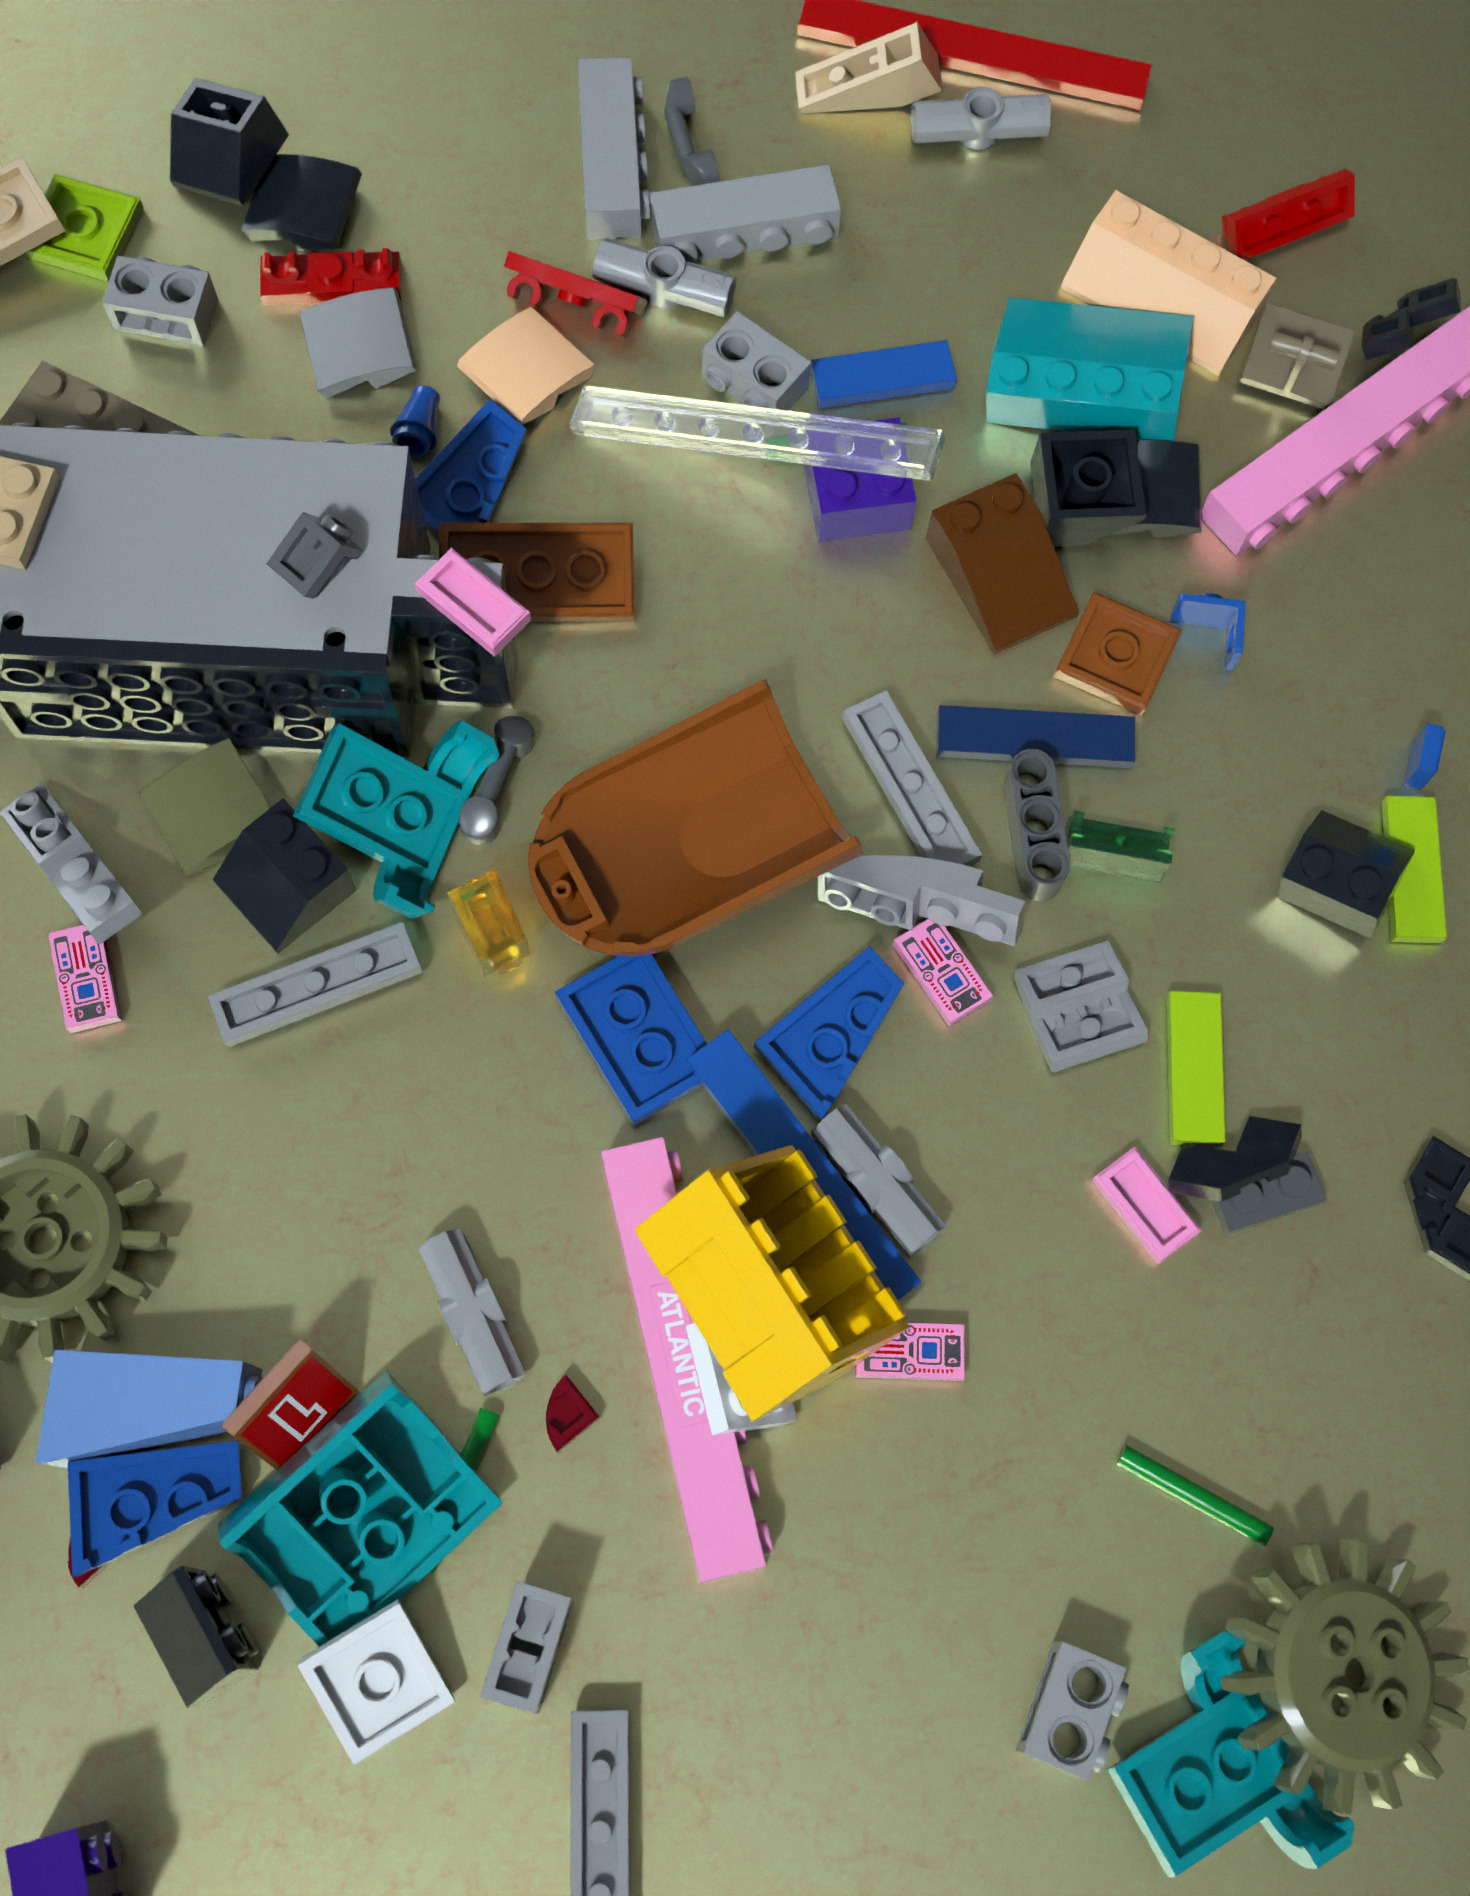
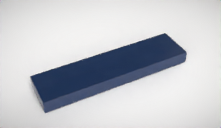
(1062, 735)

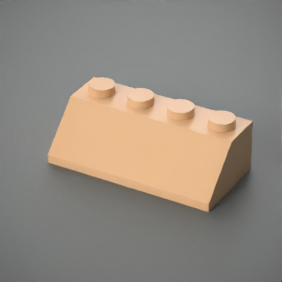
(1156, 265)

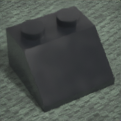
(1087, 484)
(1344, 873)
(282, 876)

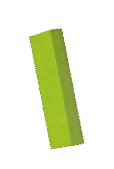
(1418, 902)
(1195, 1069)

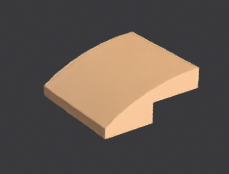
(525, 365)

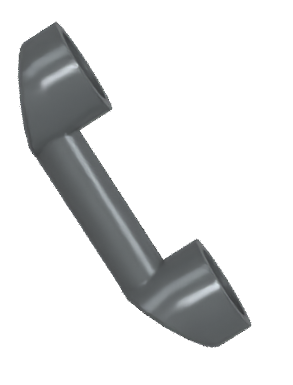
(679, 102)
(478, 814)

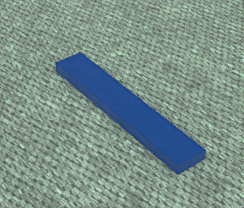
(769, 1125)

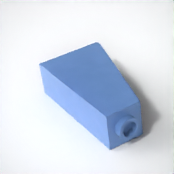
(135, 1403)

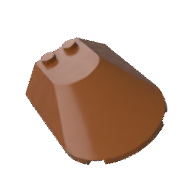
(684, 831)

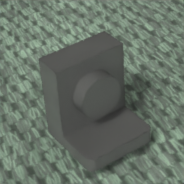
(312, 552)

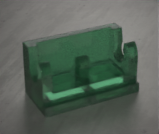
(1118, 848)

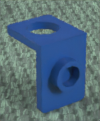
(1214, 611)

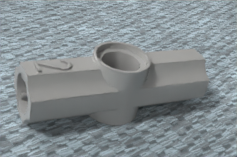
(980, 118)
(686, 282)
(878, 1179)
(471, 1311)

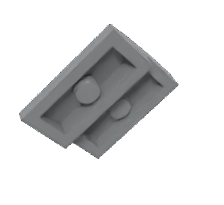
(357, 341)
(1080, 1006)

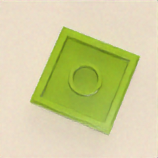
(94, 224)

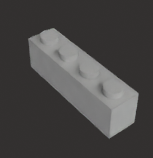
(610, 148)
(747, 214)

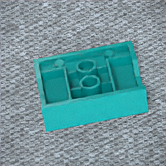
(1088, 368)
(359, 1512)

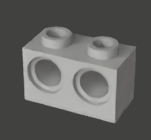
(150, 296)
(762, 362)
(527, 1647)
(1058, 1704)

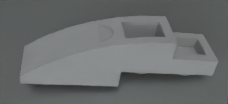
(70, 863)
(906, 887)

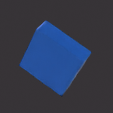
(1424, 756)

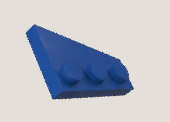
(471, 470)
(830, 1030)
(145, 1496)

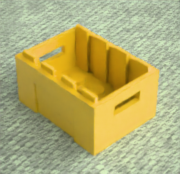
(772, 1278)

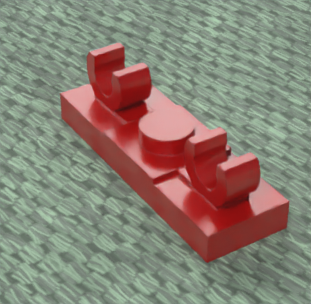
(1290, 215)
(326, 275)
(573, 290)

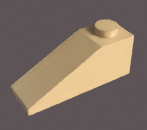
(873, 75)

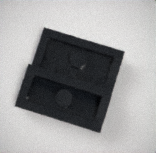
(302, 202)
(1170, 488)

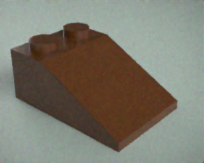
(1002, 563)

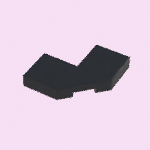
(1415, 308)
(1218, 1174)
(1433, 1192)

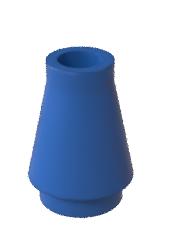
(418, 422)

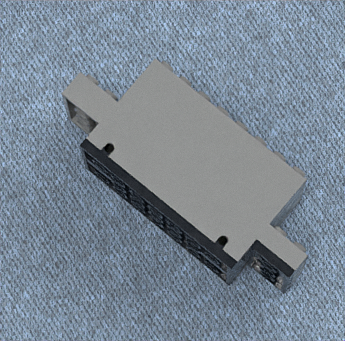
(170, 629)

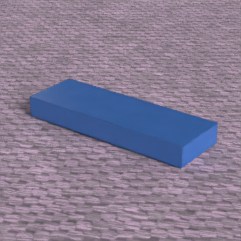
(883, 374)

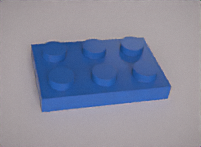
(635, 1033)

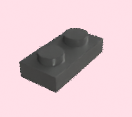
(1273, 1199)

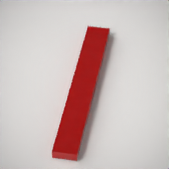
(985, 51)

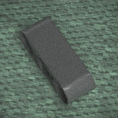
(1039, 803)

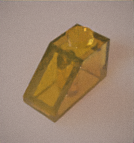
(489, 924)

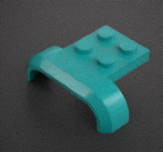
(394, 806)
(1203, 1789)

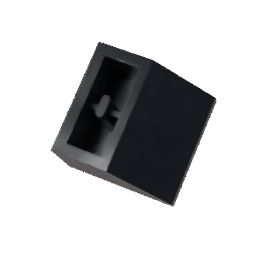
(222, 141)
(196, 1634)

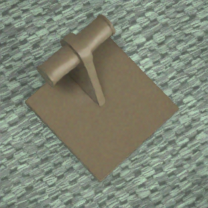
(1297, 356)

